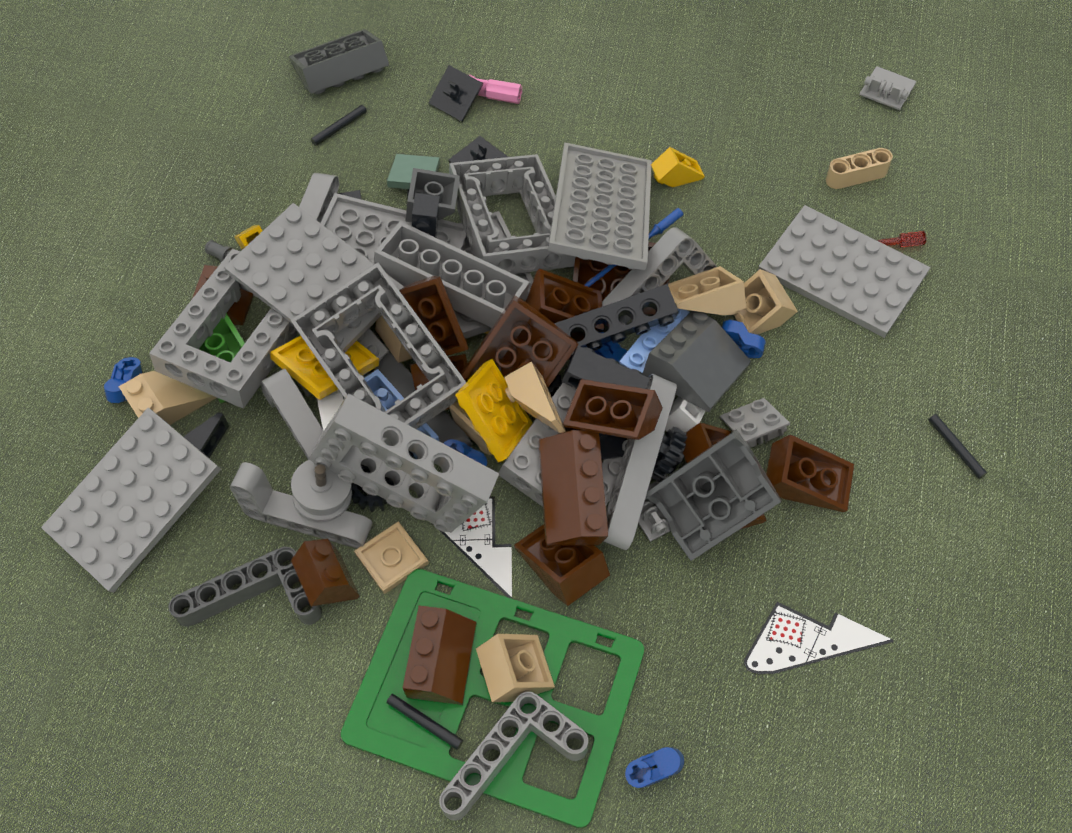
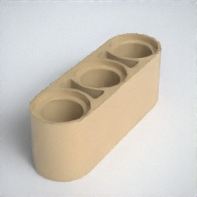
(858, 168)

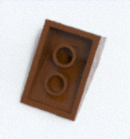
(809, 474)
(564, 569)

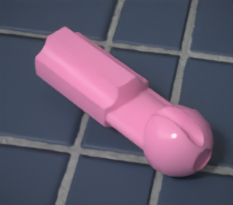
(500, 90)

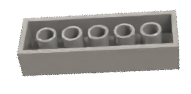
(471, 283)

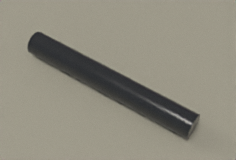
(338, 125)
(957, 446)
(425, 721)

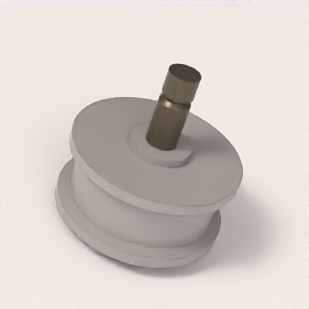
(319, 493)

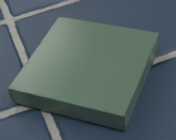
(403, 166)

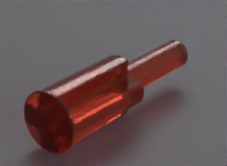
(906, 239)

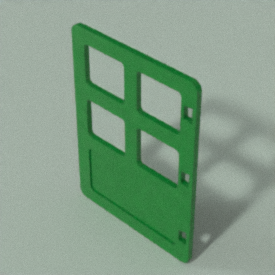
(393, 736)

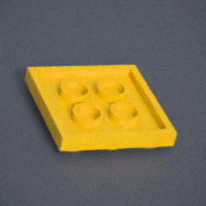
(307, 370)
(492, 412)

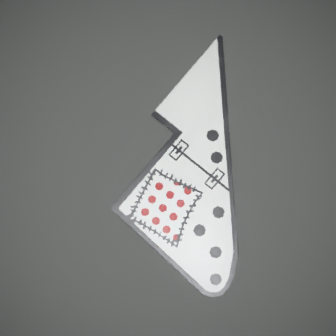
(477, 542)
(797, 640)

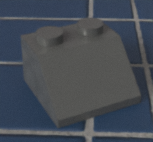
(437, 184)

